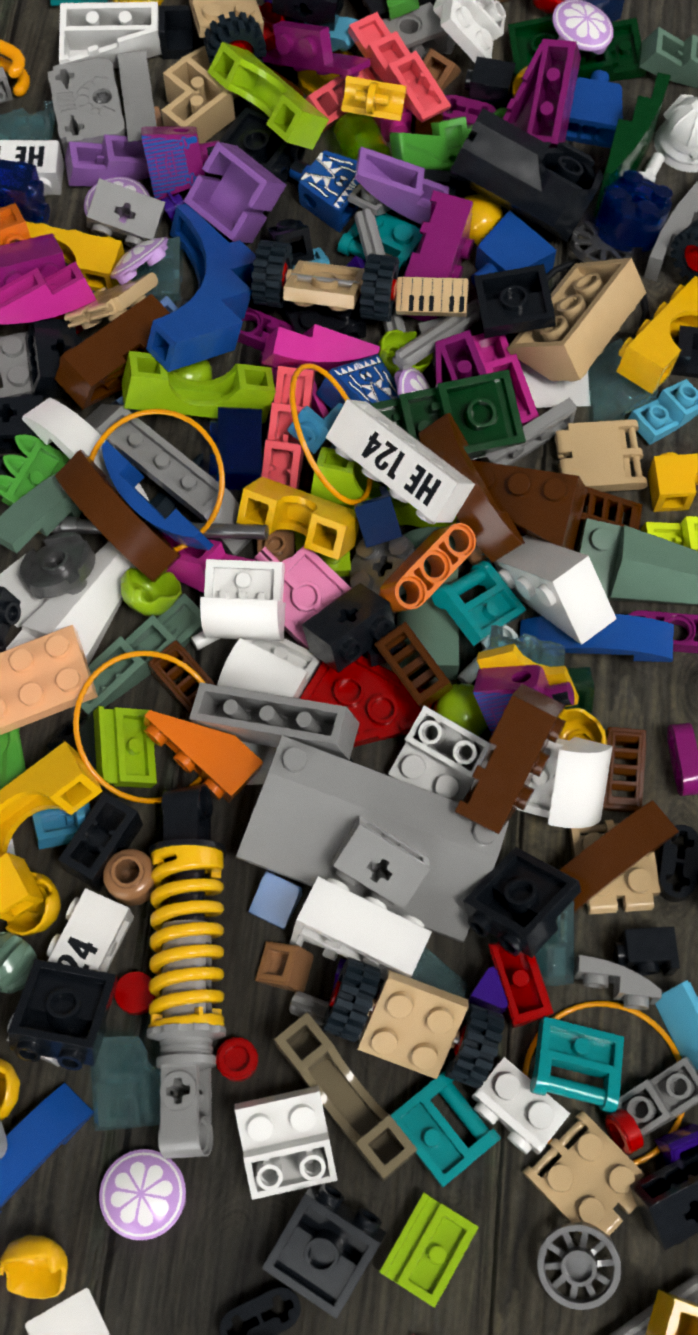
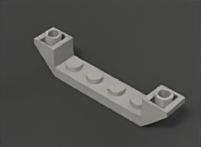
(168, 469)

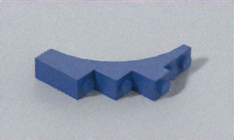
(213, 316)

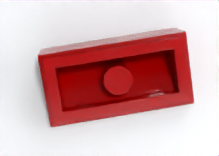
(521, 985)

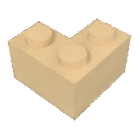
(196, 99)

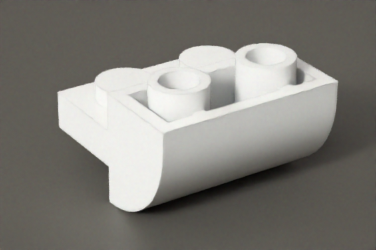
(472, 24)
(243, 600)
(269, 667)
(439, 756)
(572, 783)
(285, 1142)

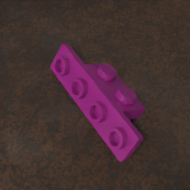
(310, 49)

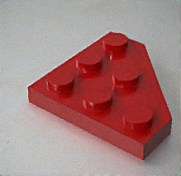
(371, 695)

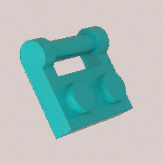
(397, 237)
(493, 607)
(580, 1051)
(435, 1139)

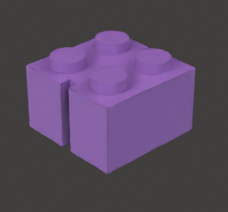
(239, 198)

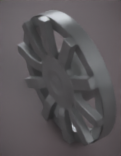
(597, 249)
(579, 1266)

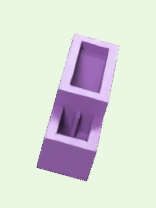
(111, 159)
(397, 184)

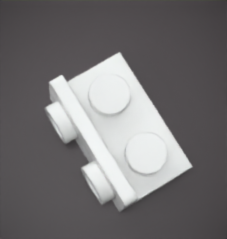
(526, 1115)

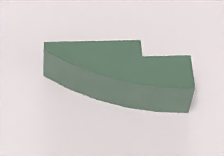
(671, 56)

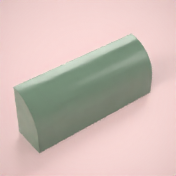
(431, 624)

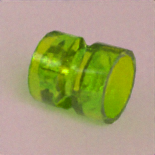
(359, 130)

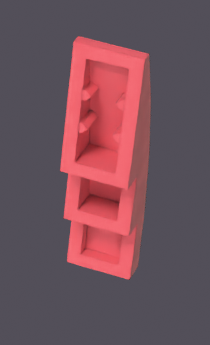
(398, 66)
(282, 451)

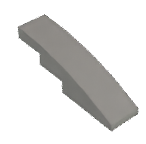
(683, 215)

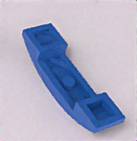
(125, 479)
(627, 635)
(39, 1136)

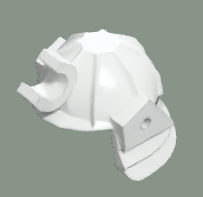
(679, 134)

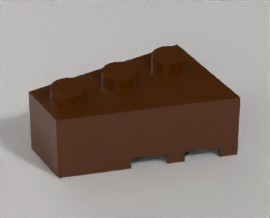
(99, 362)
(537, 500)
(513, 759)

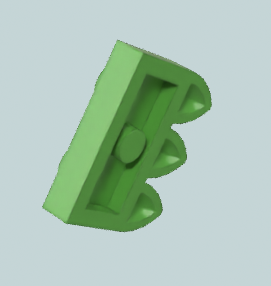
(40, 463)

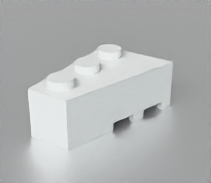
(107, 30)
(558, 587)
(359, 929)

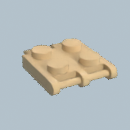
(112, 302)
(601, 454)
(634, 887)
(587, 1177)

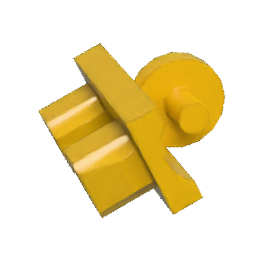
(374, 98)

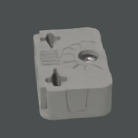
(86, 101)

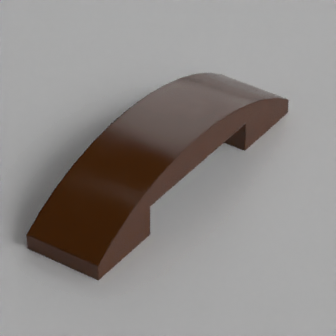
(115, 518)
(493, 528)
(619, 851)

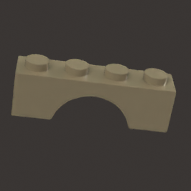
(344, 1097)

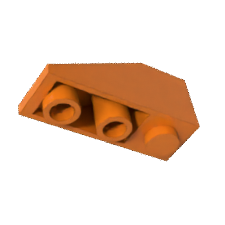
(212, 754)

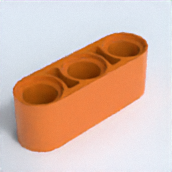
(442, 561)

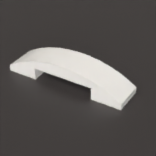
(68, 431)

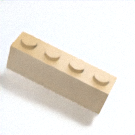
(588, 312)

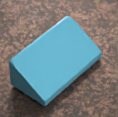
(680, 1015)

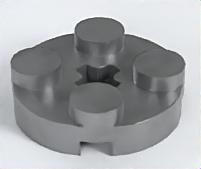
(370, 560)
(51, 578)

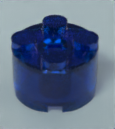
(633, 212)

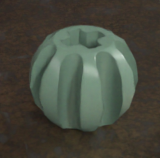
(15, 962)

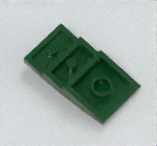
(619, 60)
(634, 136)
(479, 404)

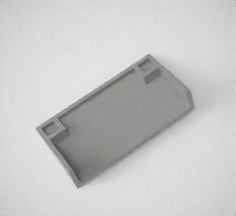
(317, 797)

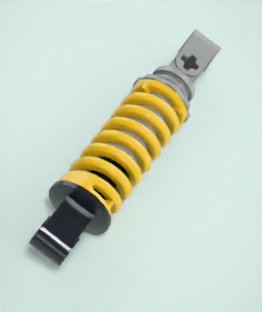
(183, 964)

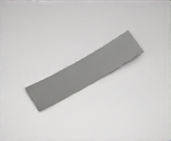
(136, 93)

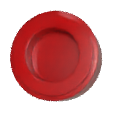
(133, 993)
(237, 1059)
(624, 1131)

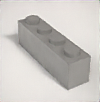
(266, 717)

